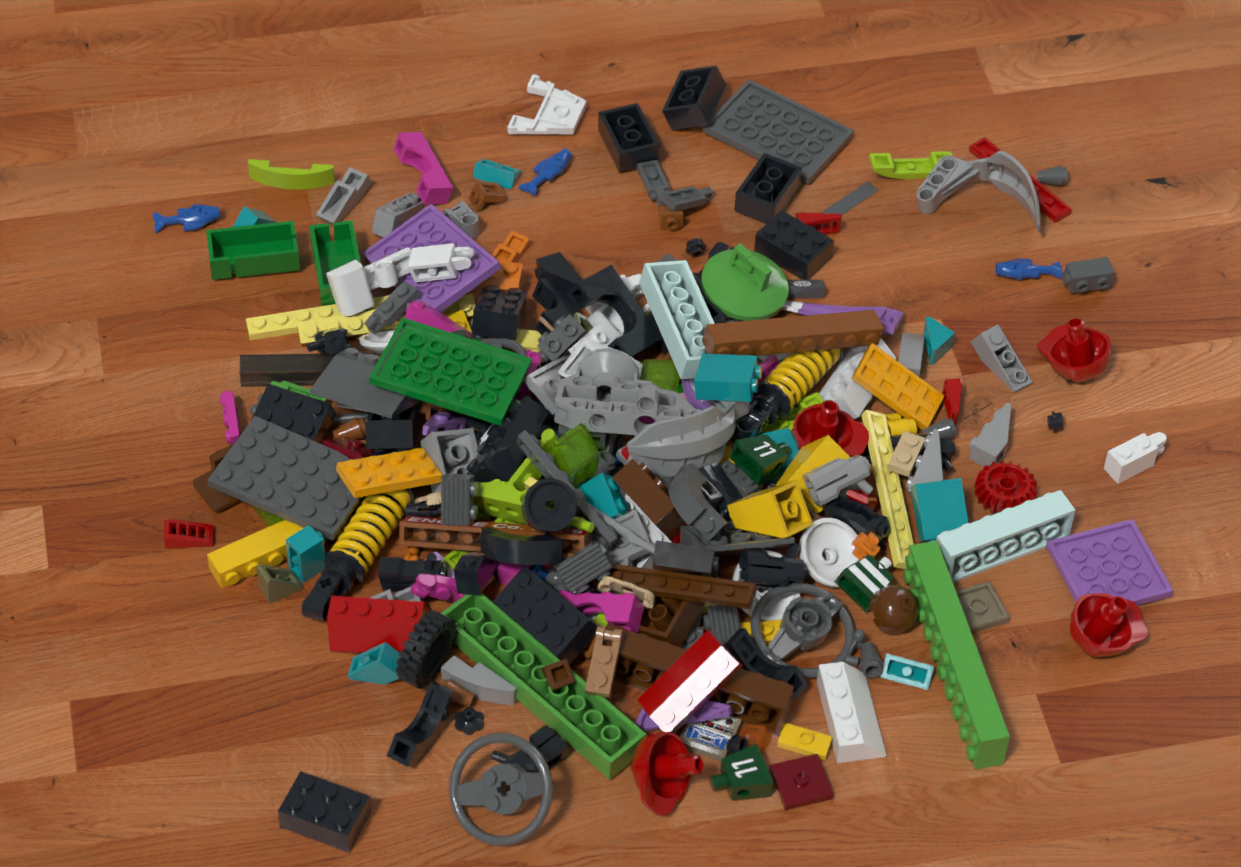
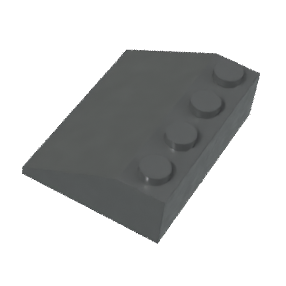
(348, 383)
(732, 541)

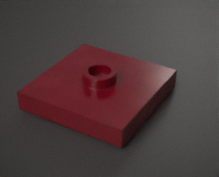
(351, 448)
(801, 782)

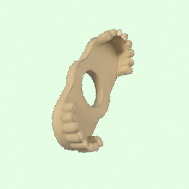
(432, 499)
(611, 583)

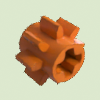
(865, 545)

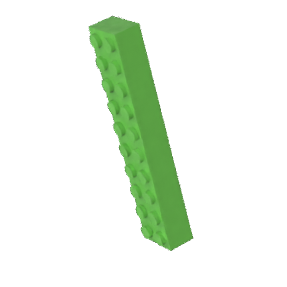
(956, 656)
(580, 719)

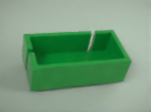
(253, 250)
(331, 254)

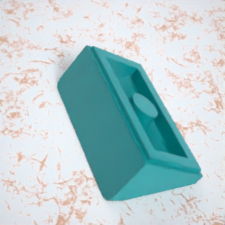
(495, 172)
(907, 671)

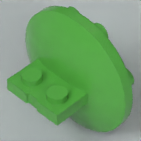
(744, 284)

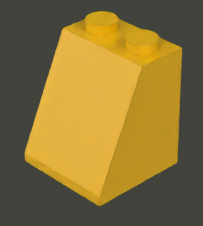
(809, 458)
(772, 511)

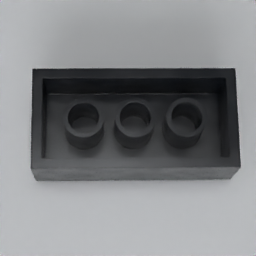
(500, 454)
(546, 615)

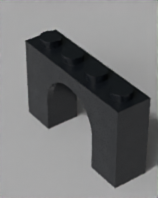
(610, 289)
(686, 559)

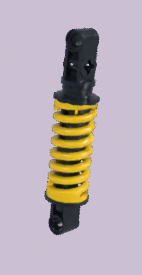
(784, 389)
(356, 549)

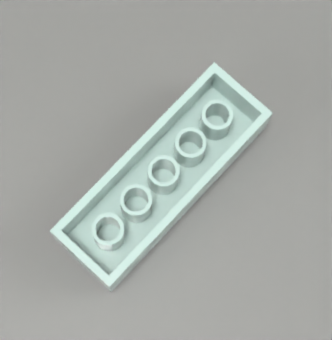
(677, 311)
(1005, 535)

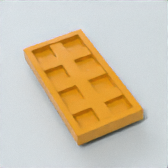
(897, 386)
(388, 472)

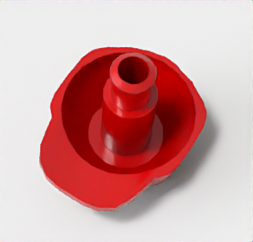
(1076, 351)
(826, 420)
(1106, 624)
(663, 771)

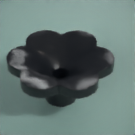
(469, 721)

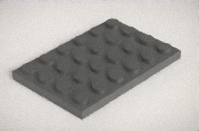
(772, 124)
(286, 477)

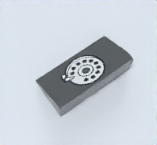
(806, 289)

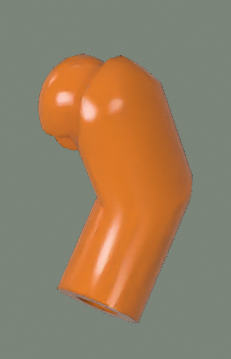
(411, 553)

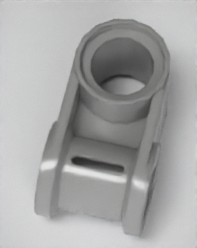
(464, 218)

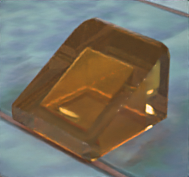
(756, 735)

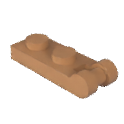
(603, 662)

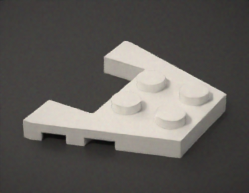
(557, 115)

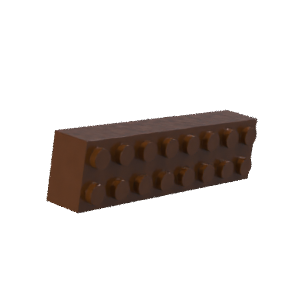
(750, 694)

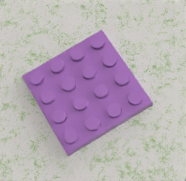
(1110, 562)

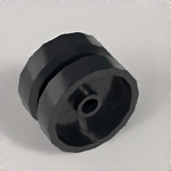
(557, 494)

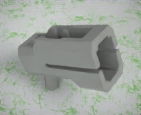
(836, 475)

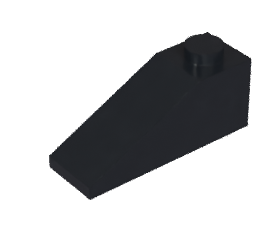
(557, 271)
(473, 572)

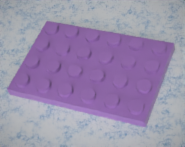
(429, 229)

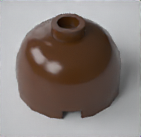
(894, 609)

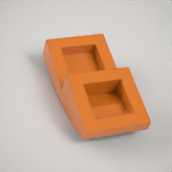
(512, 248)

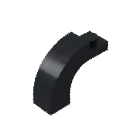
(554, 301)
(521, 549)
(753, 660)
(417, 739)

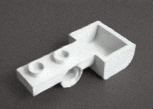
(353, 282)
(606, 326)

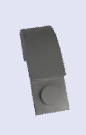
(691, 504)

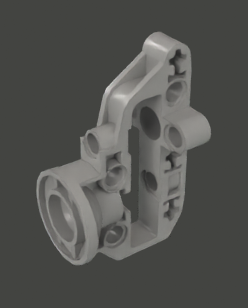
(582, 399)

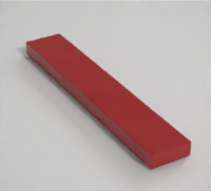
(1048, 202)

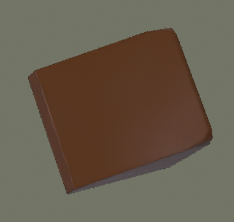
(558, 674)

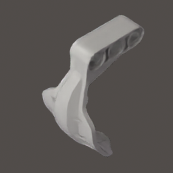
(999, 168)
(687, 439)

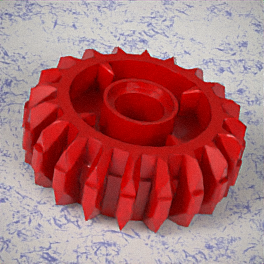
(1004, 486)

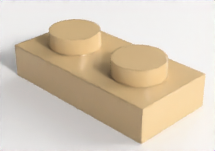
(906, 454)

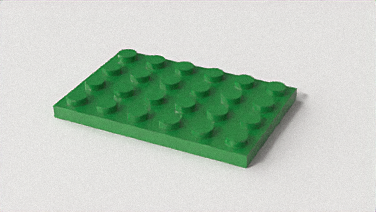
(450, 371)

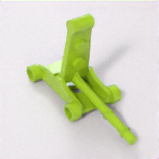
(505, 498)

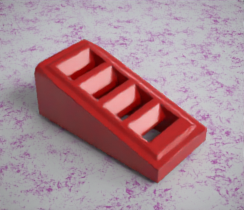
(816, 219)
(952, 396)
(860, 497)
(173, 534)

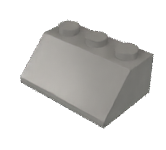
(450, 451)

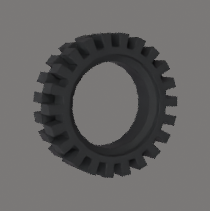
(426, 649)

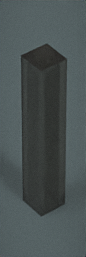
(293, 368)

